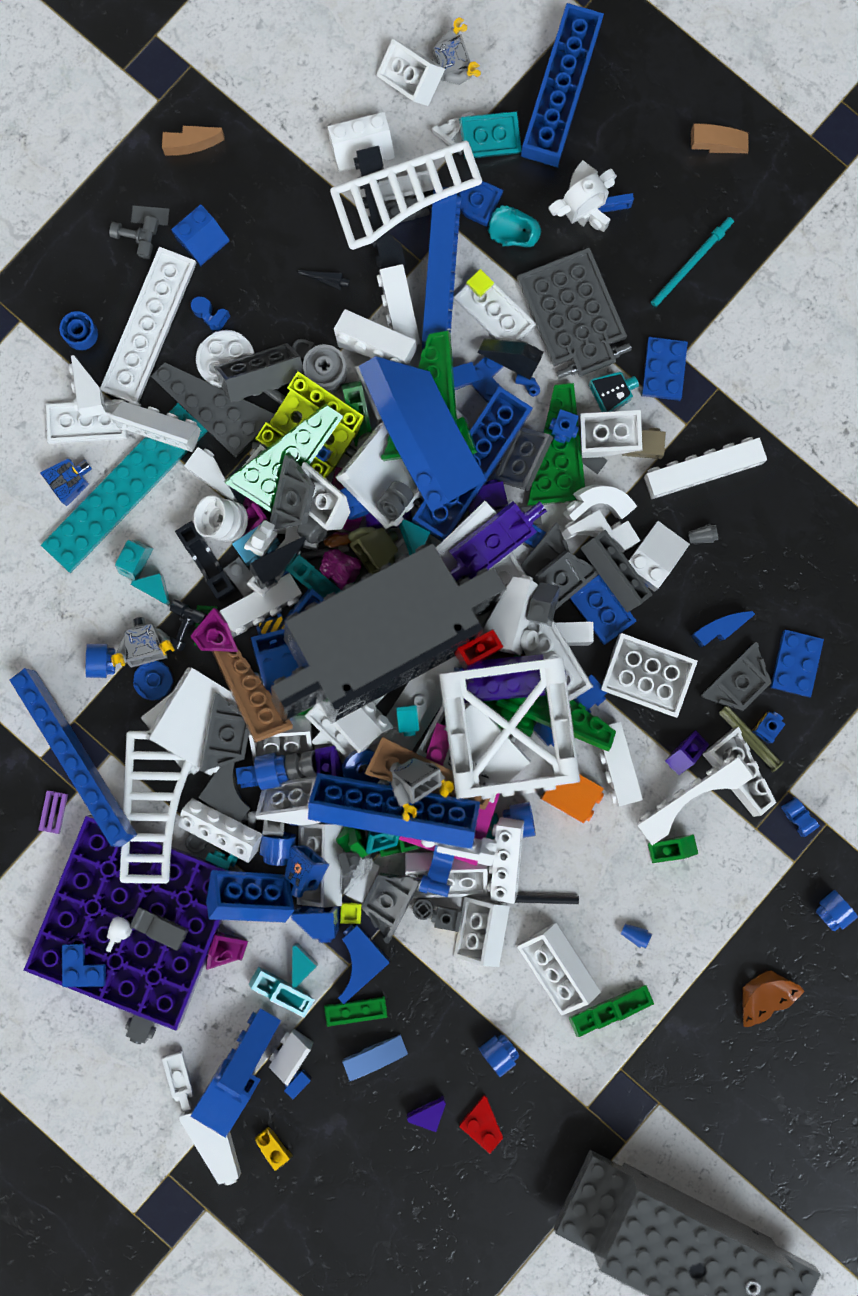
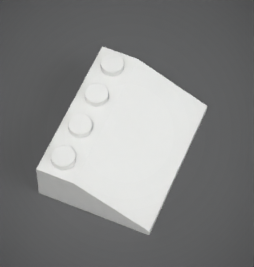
(648, 675)

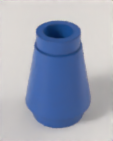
(636, 935)

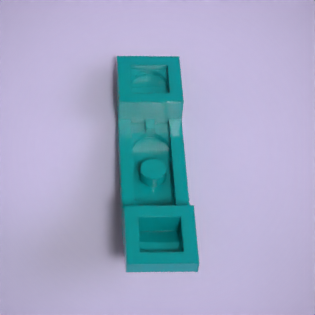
(311, 578)

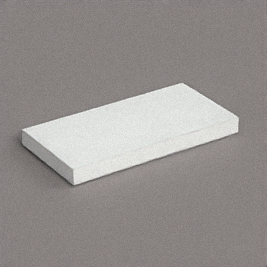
(496, 313)
(68, 425)
(482, 733)

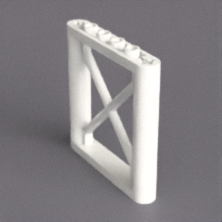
(564, 764)

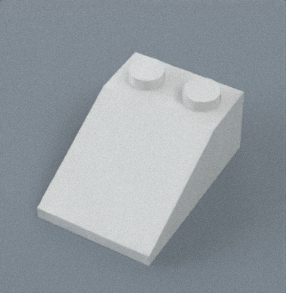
(410, 72)
(610, 433)
(657, 555)
(287, 802)

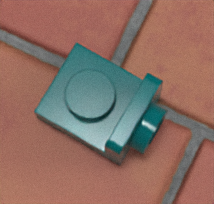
(218, 858)

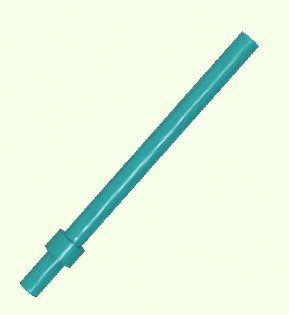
(716, 235)

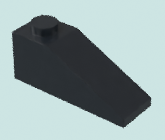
(513, 355)
(272, 566)

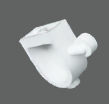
(584, 196)

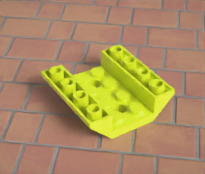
(307, 398)

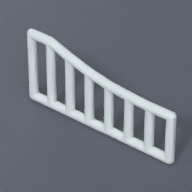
(405, 212)
(169, 817)

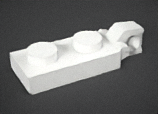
(178, 1079)

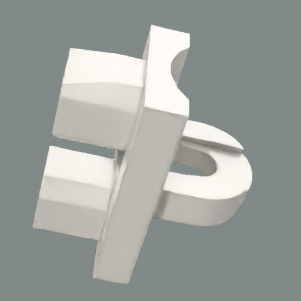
(261, 539)

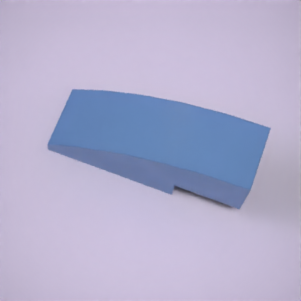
(374, 1057)

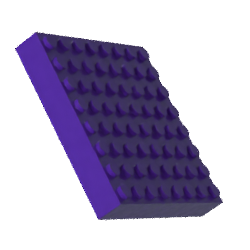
(140, 971)

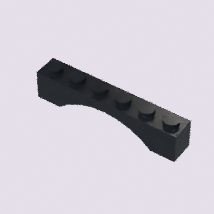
(389, 249)

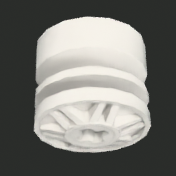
(220, 519)

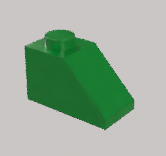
(673, 849)

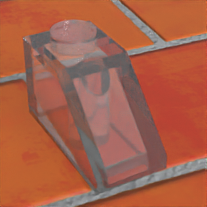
(359, 873)

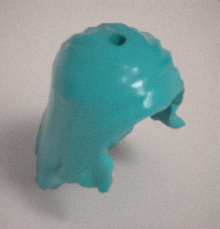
(507, 227)

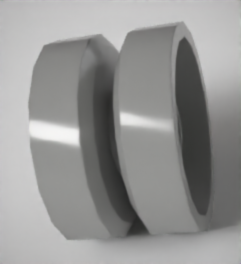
(325, 357)

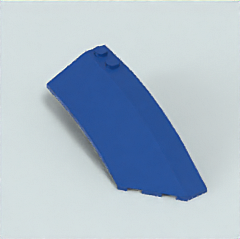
(422, 430)

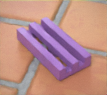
(57, 829)

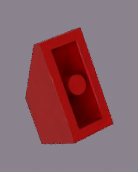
(478, 650)

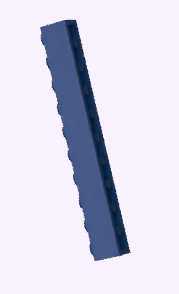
(73, 758)

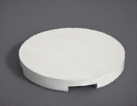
(219, 349)

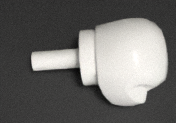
(118, 930)

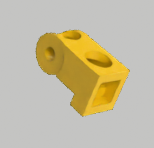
(273, 1148)

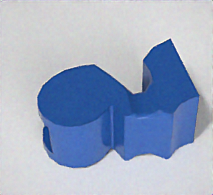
(203, 309)
(799, 815)

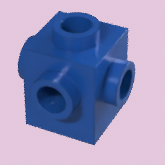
(568, 421)

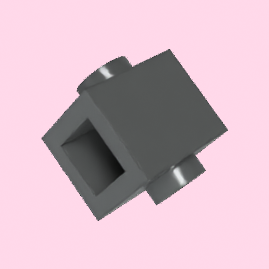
(140, 1029)

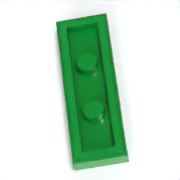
(356, 1011)

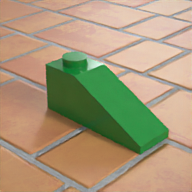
(355, 398)

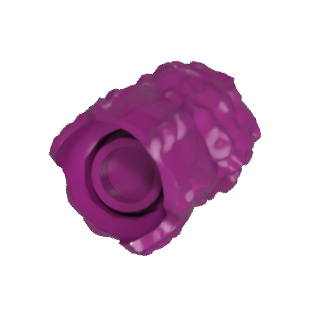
(340, 567)

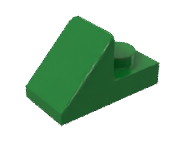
(354, 840)

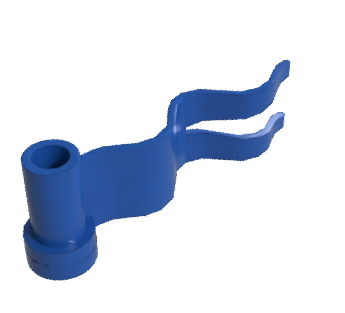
(438, 875)

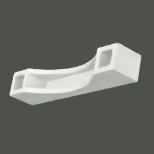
(730, 776)

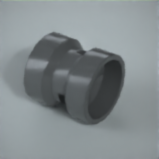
(422, 908)

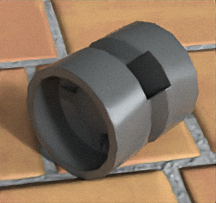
(395, 500)
(301, 765)

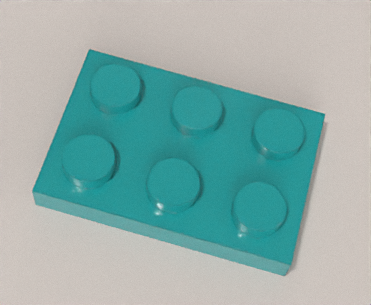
(491, 134)

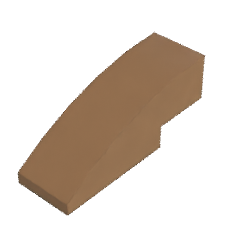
(719, 139)
(191, 140)

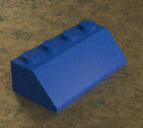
(249, 897)
(318, 922)

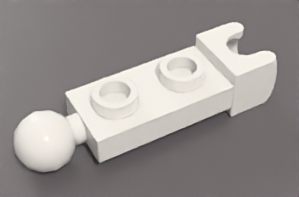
(482, 850)

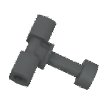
(142, 236)

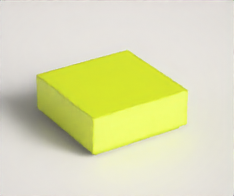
(479, 283)
(351, 913)

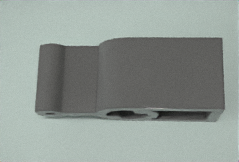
(159, 928)

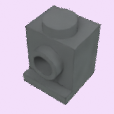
(455, 918)

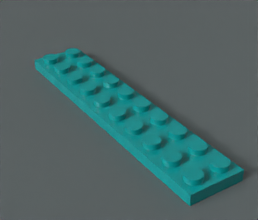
(114, 498)

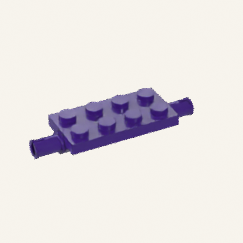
(494, 540)
(505, 685)

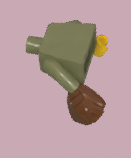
(371, 546)

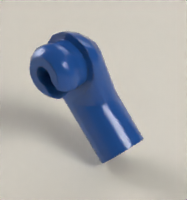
(531, 385)

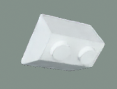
(290, 1056)

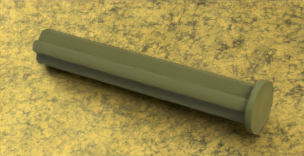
(751, 739)

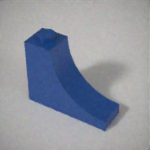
(365, 957)

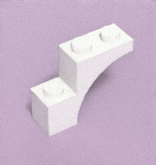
(595, 523)

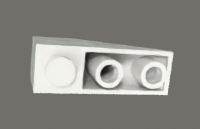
(89, 397)

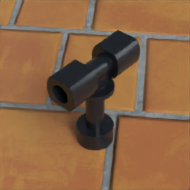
(187, 617)

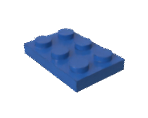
(664, 368)
(601, 607)
(797, 663)

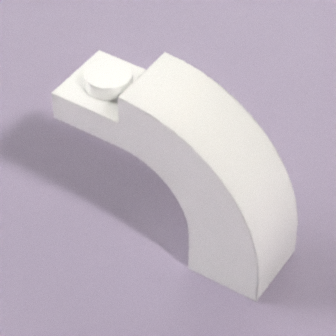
(596, 218)
(616, 500)

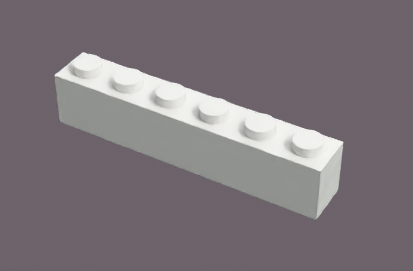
(705, 468)

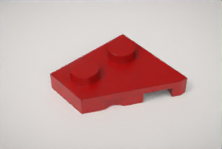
(482, 1125)

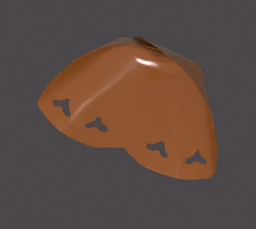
(765, 994)

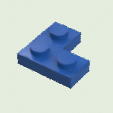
(486, 370)
(75, 971)

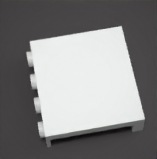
(369, 476)
(185, 717)

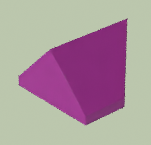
(254, 513)
(214, 634)
(225, 949)

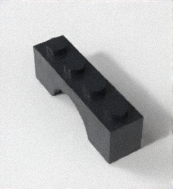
(206, 561)

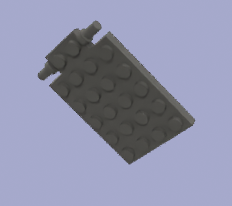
(574, 313)

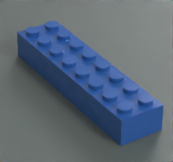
(562, 85)
(441, 266)
(492, 437)
(377, 810)

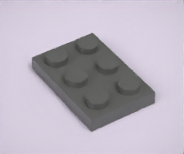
(523, 458)

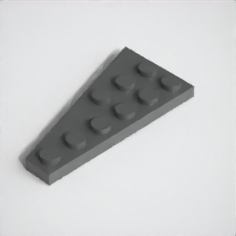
(230, 423)

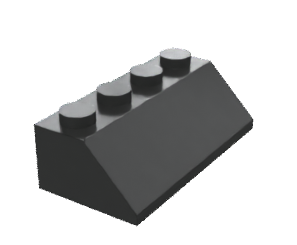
(259, 372)

